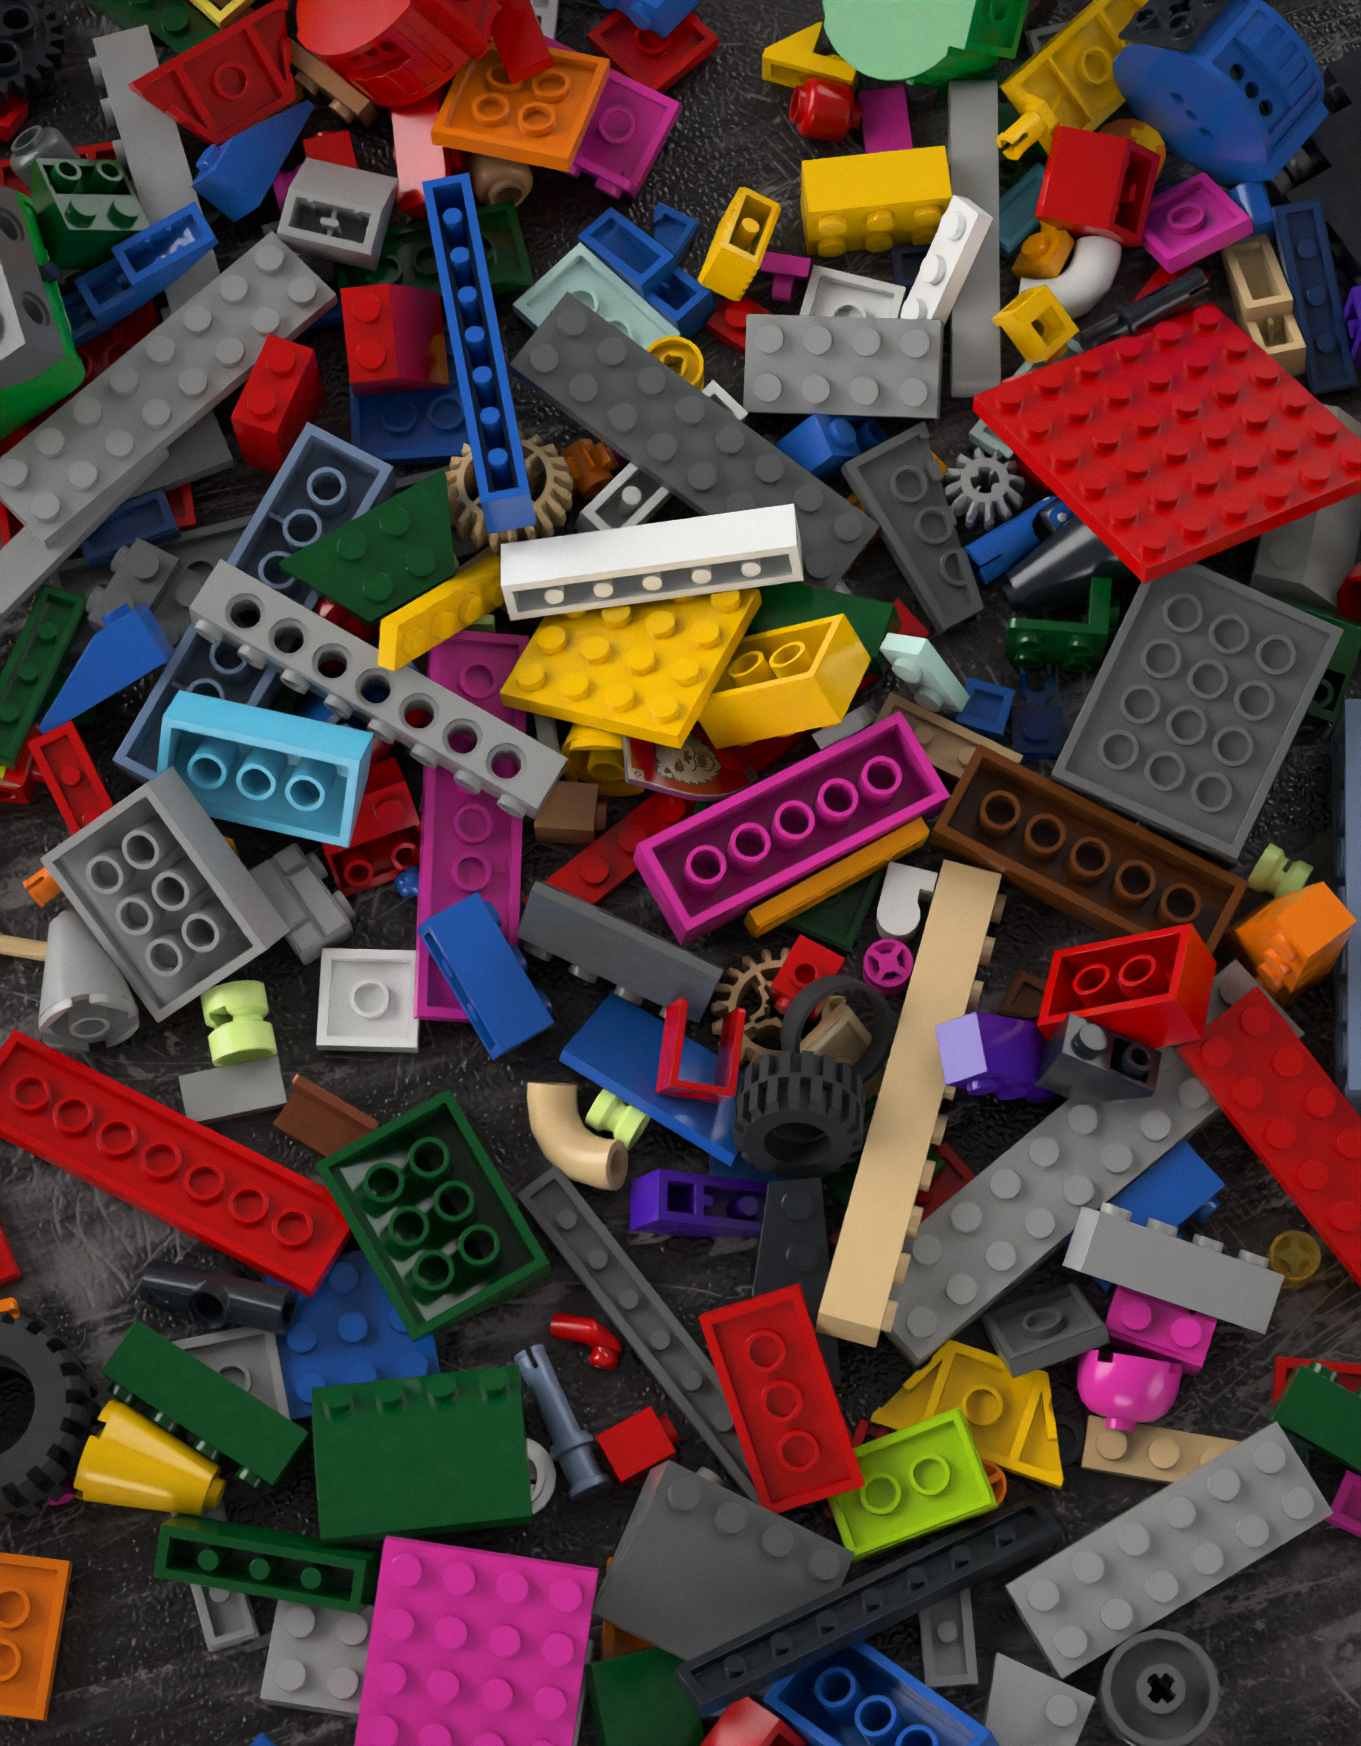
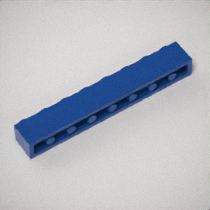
(478, 354)

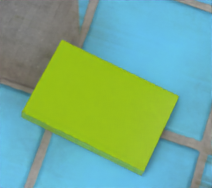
(913, 1486)

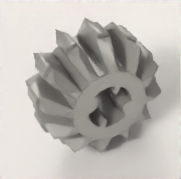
(987, 472)

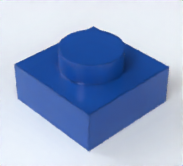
(986, 708)

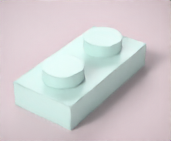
(924, 673)

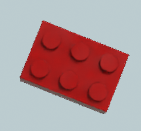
(1137, 985)

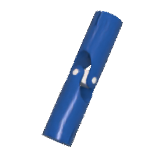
(1014, 539)

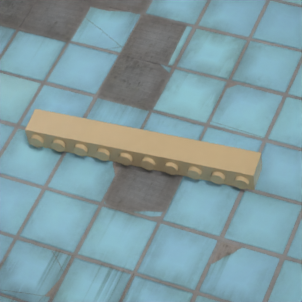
(908, 1108)

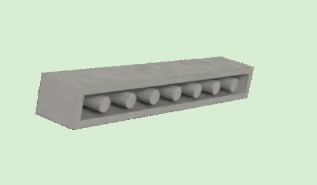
(148, 146)

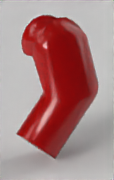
(592, 1333)

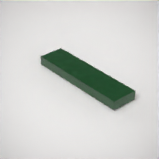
(36, 667)

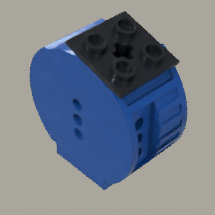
(1221, 84)

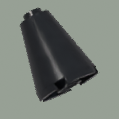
(1062, 571)

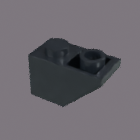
(1096, 1064)

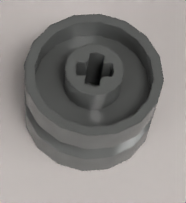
(1174, 1665)

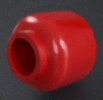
(824, 109)

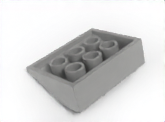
(165, 894)

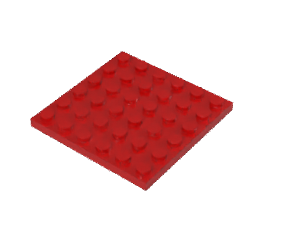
(1176, 440)

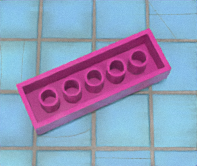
(789, 827)

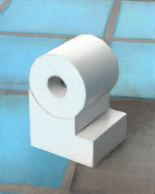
(898, 907)

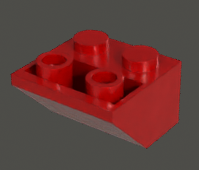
(1097, 185)
(384, 834)

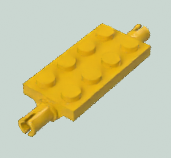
(1069, 78)

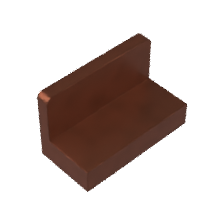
(321, 1119)

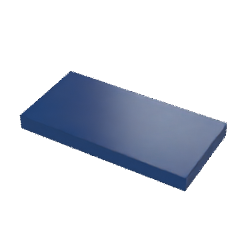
(622, 1054)

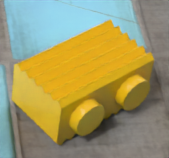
(739, 244)

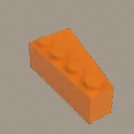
(1291, 941)

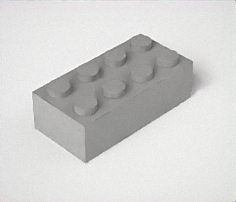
(843, 366)

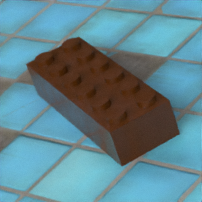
(1080, 854)

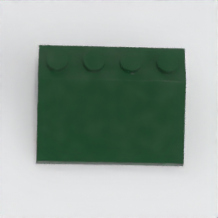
(434, 1217)
(421, 1455)

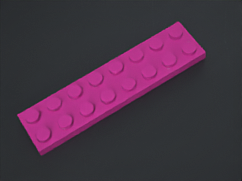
(465, 835)

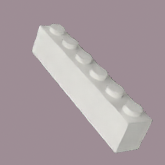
(651, 562)

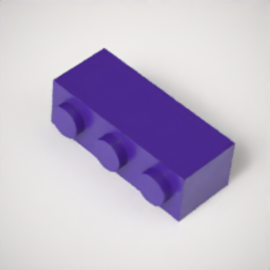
(993, 1056)

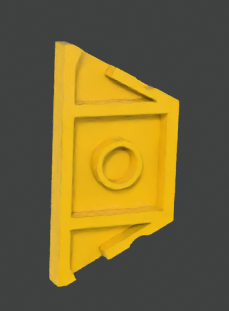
(1006, 1415)

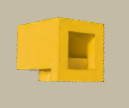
(1050, 321)

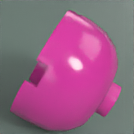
(1126, 1387)

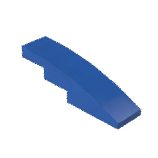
(137, 272)

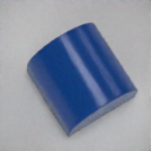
(1255, 203)

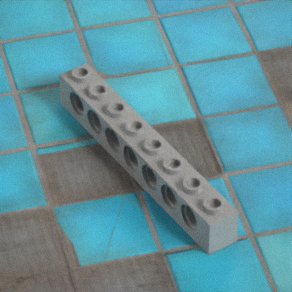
(233, 591)

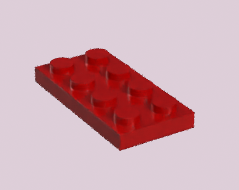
(782, 1399)

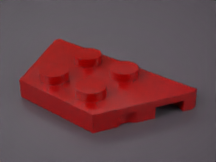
(227, 77)

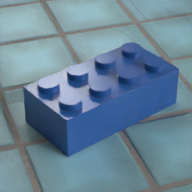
(869, 1701)

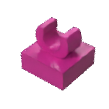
(785, 271)

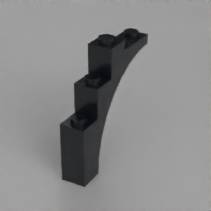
(1337, 165)

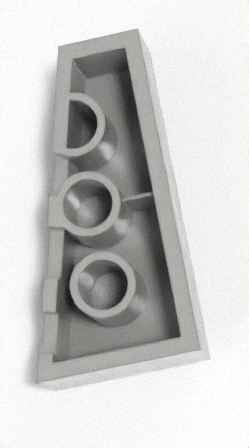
(1033, 1707)

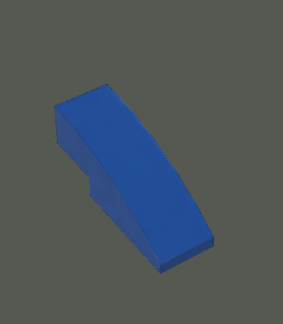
(649, 271)

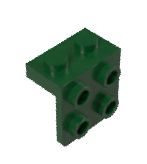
(1068, 644)

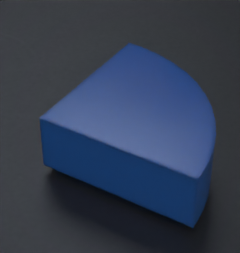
(674, 230)

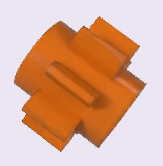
(589, 467)

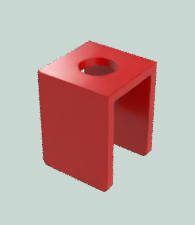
(727, 1061)

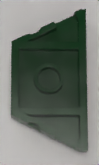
(383, 554)

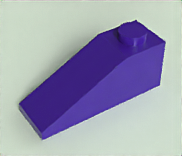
(696, 1205)

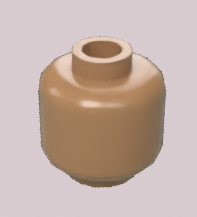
(499, 179)

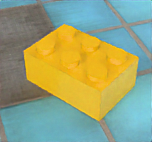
(874, 200)
(786, 683)

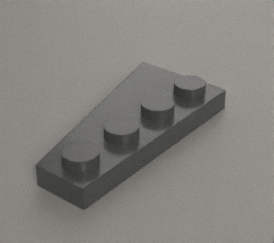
(905, 496)

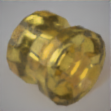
(1294, 1248)

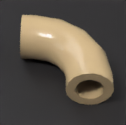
(568, 1142)

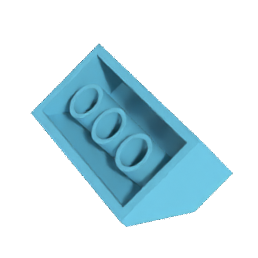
(267, 766)

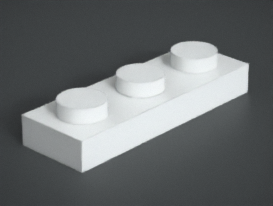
(947, 261)

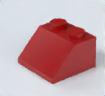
(394, 339)

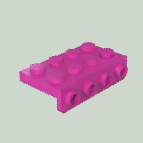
(623, 134)

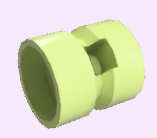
(237, 1018)

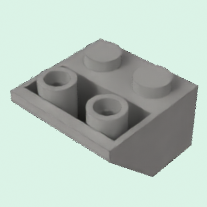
(338, 213)

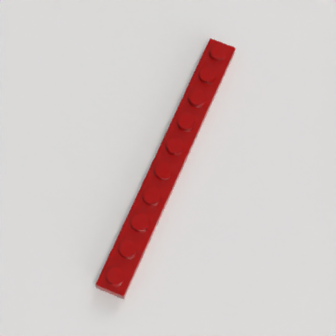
(609, 860)

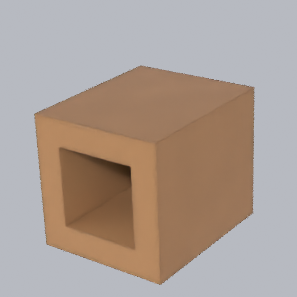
(572, 815)

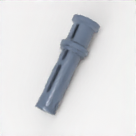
(570, 1444)

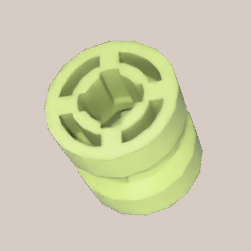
(1278, 874)
(618, 1116)

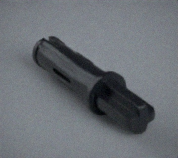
(1147, 309)

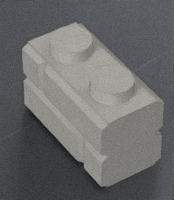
(304, 902)

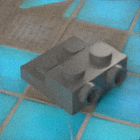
(151, 578)

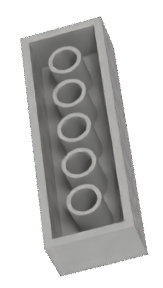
(1167, 1550)
(321, 1661)

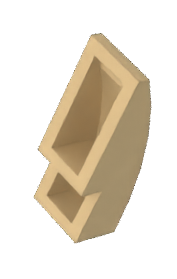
(1264, 301)

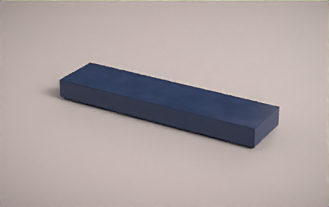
(1315, 294)

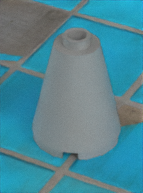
(82, 990)

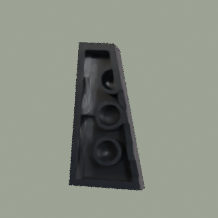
(796, 1251)

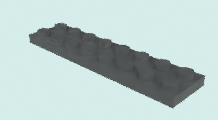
(683, 435)

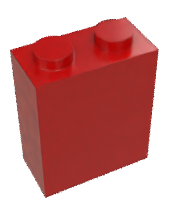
(277, 403)

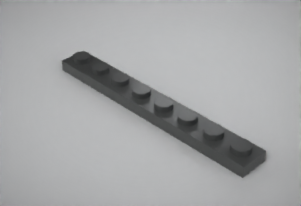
(638, 1315)

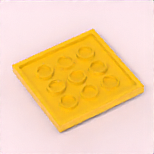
(632, 665)

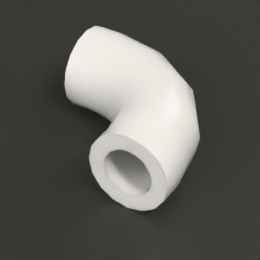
(1086, 278)

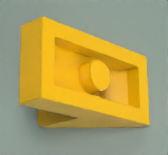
(798, 59)

